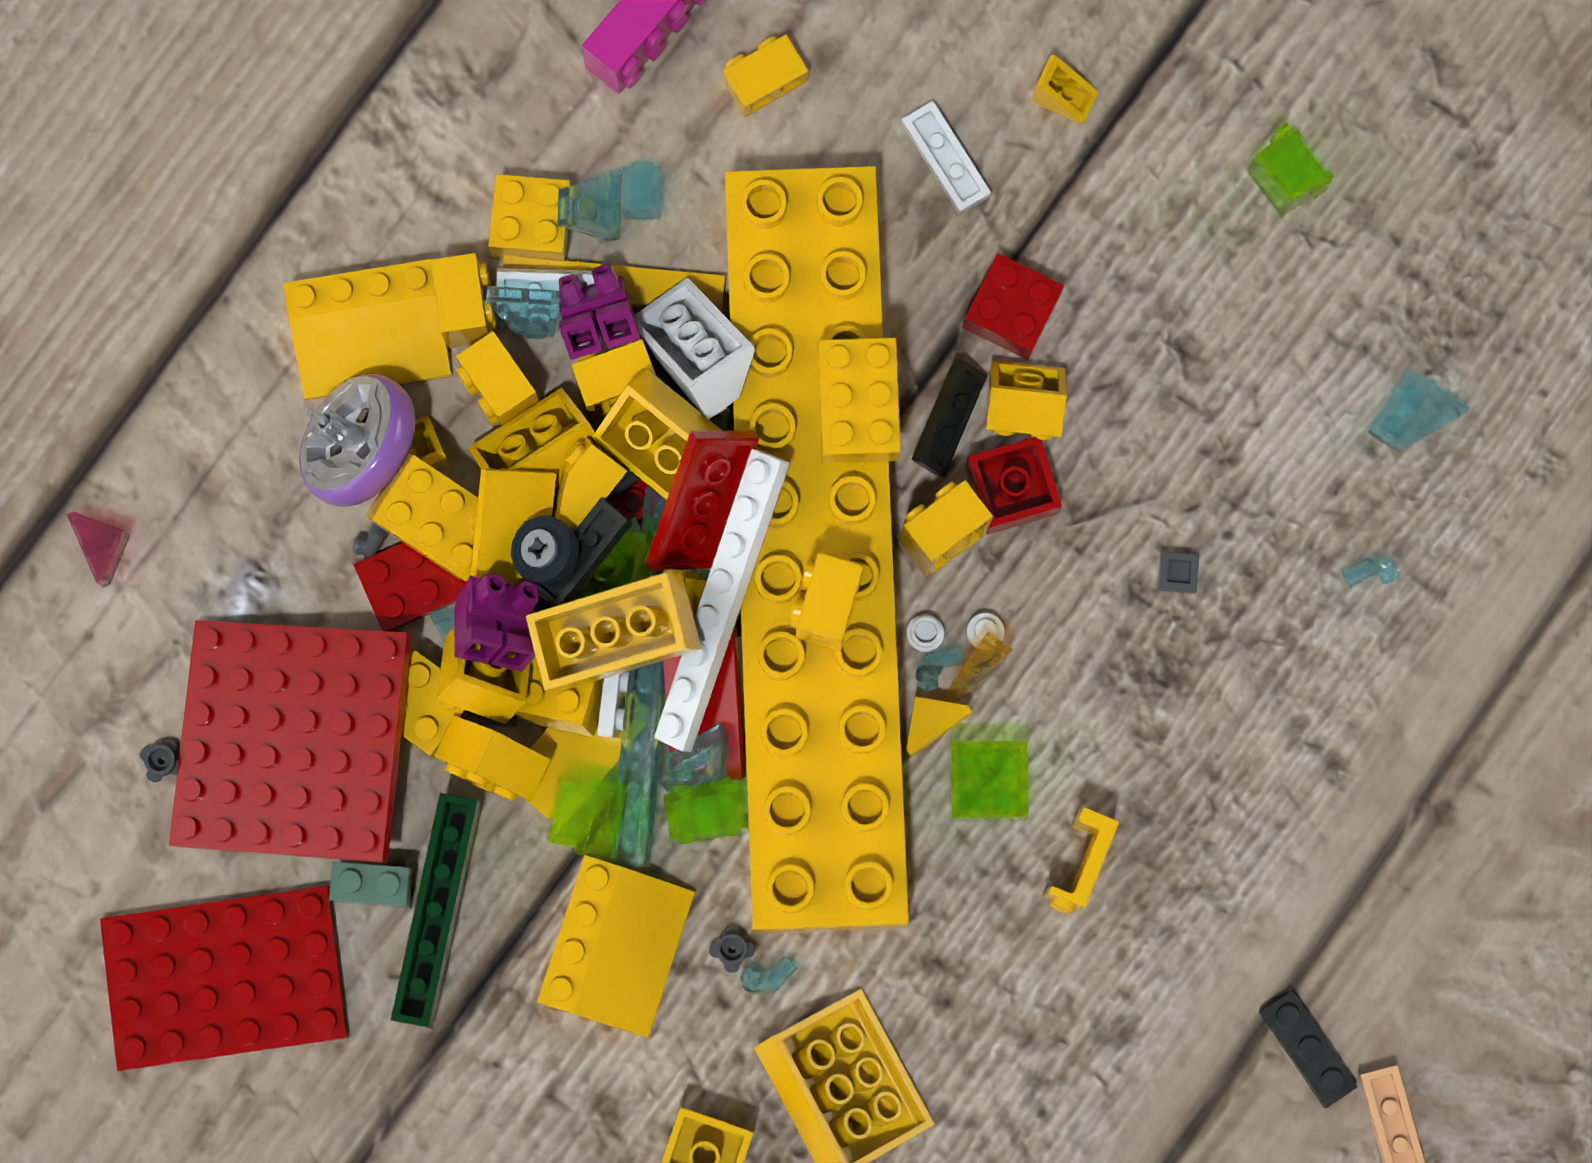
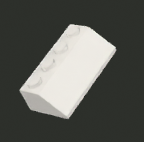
(696, 347)

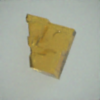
(979, 668)

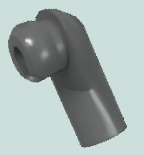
(370, 545)

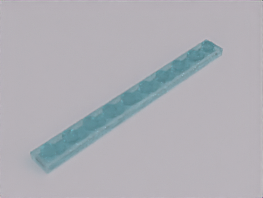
(639, 748)

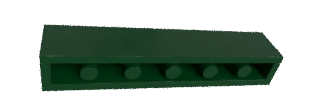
(436, 910)

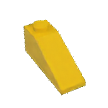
(584, 480)

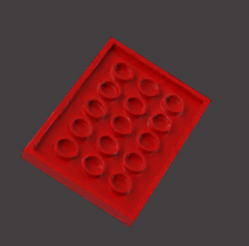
(223, 978)

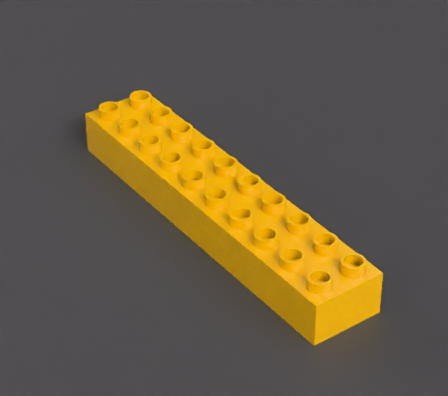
(815, 716)

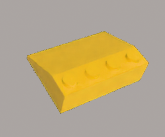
(366, 325)
(616, 946)
(844, 1084)

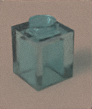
(641, 191)

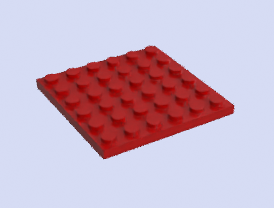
(291, 740)

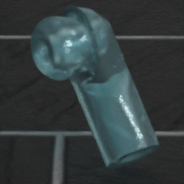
(1370, 567)
(933, 664)
(767, 980)

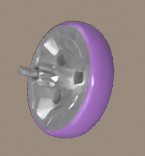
(369, 450)

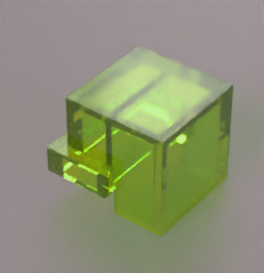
(1288, 171)
(587, 816)

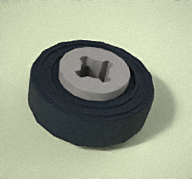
(557, 557)

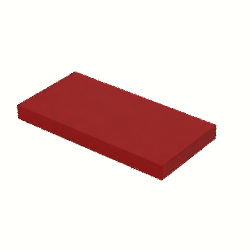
(700, 500)
(723, 706)

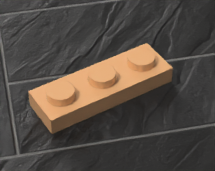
(1391, 1116)

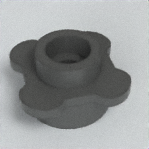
(151, 755)
(731, 938)

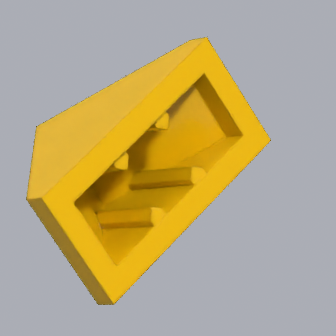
(1064, 91)
(427, 445)
(932, 720)

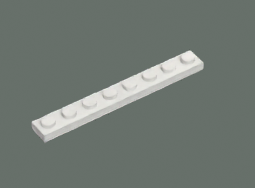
(722, 599)

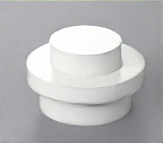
(980, 625)
(925, 633)

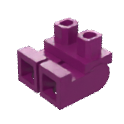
(593, 308)
(495, 617)

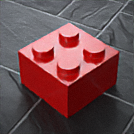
(1012, 306)
(1014, 484)

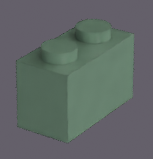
(371, 885)

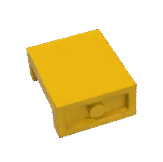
(1102, 831)

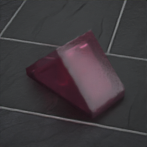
(101, 545)

